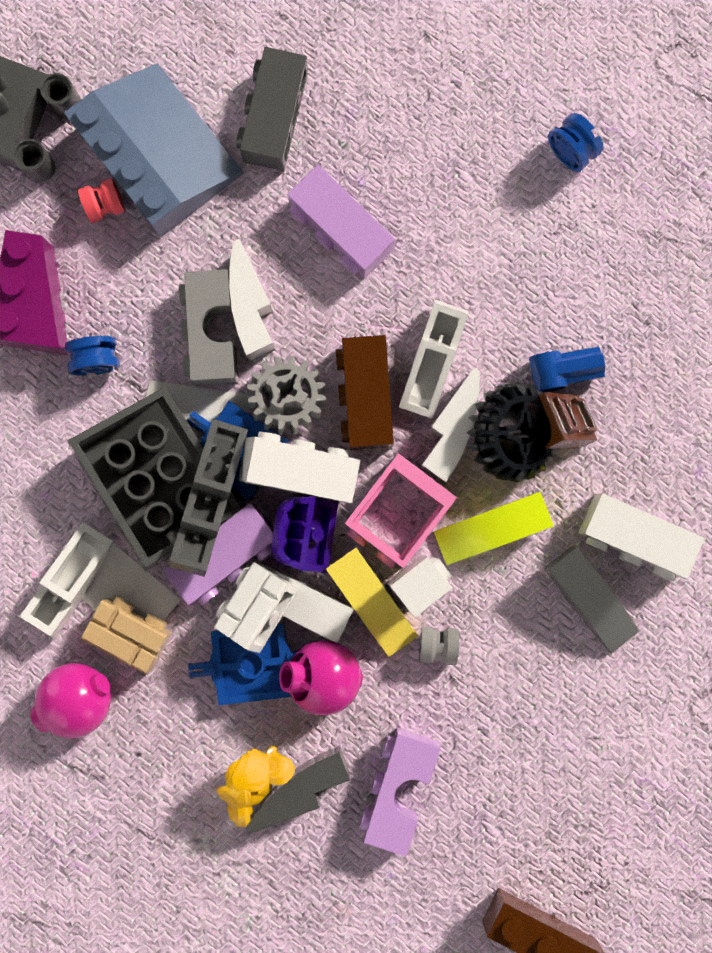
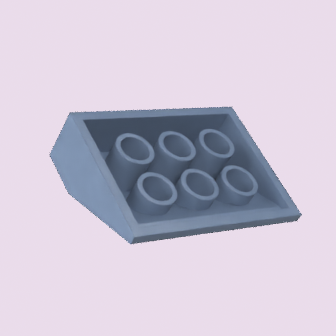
(154, 146)

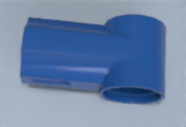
(557, 370)

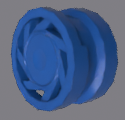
(575, 142)
(92, 355)

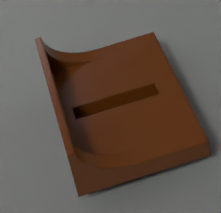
(569, 420)

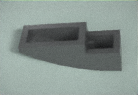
(591, 598)
(302, 790)

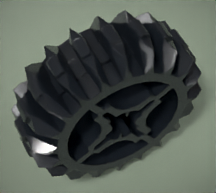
(506, 410)

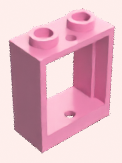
(420, 481)

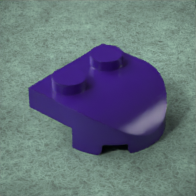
(304, 533)

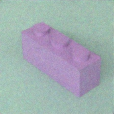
(340, 222)
(237, 544)

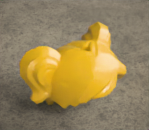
(251, 780)

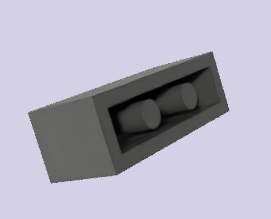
(272, 108)

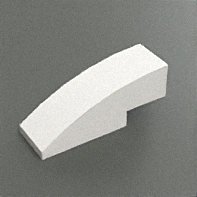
(248, 304)
(434, 359)
(452, 429)
(67, 581)
(315, 609)

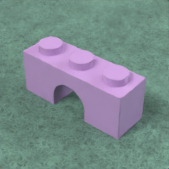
(387, 822)

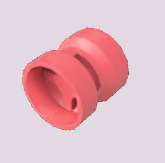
(109, 197)

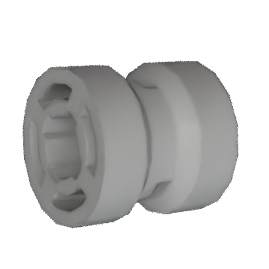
(439, 645)

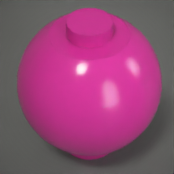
(322, 677)
(71, 701)

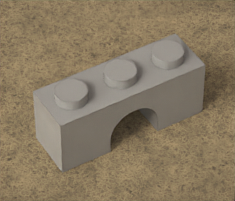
(205, 297)

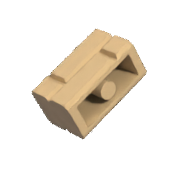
(127, 634)

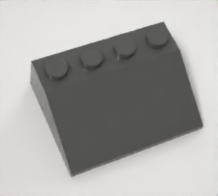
(144, 472)

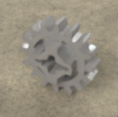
(280, 381)

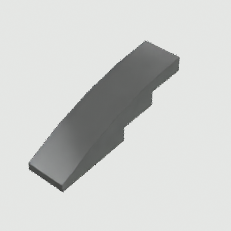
(208, 498)

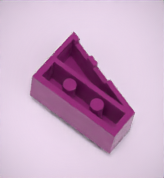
(30, 295)

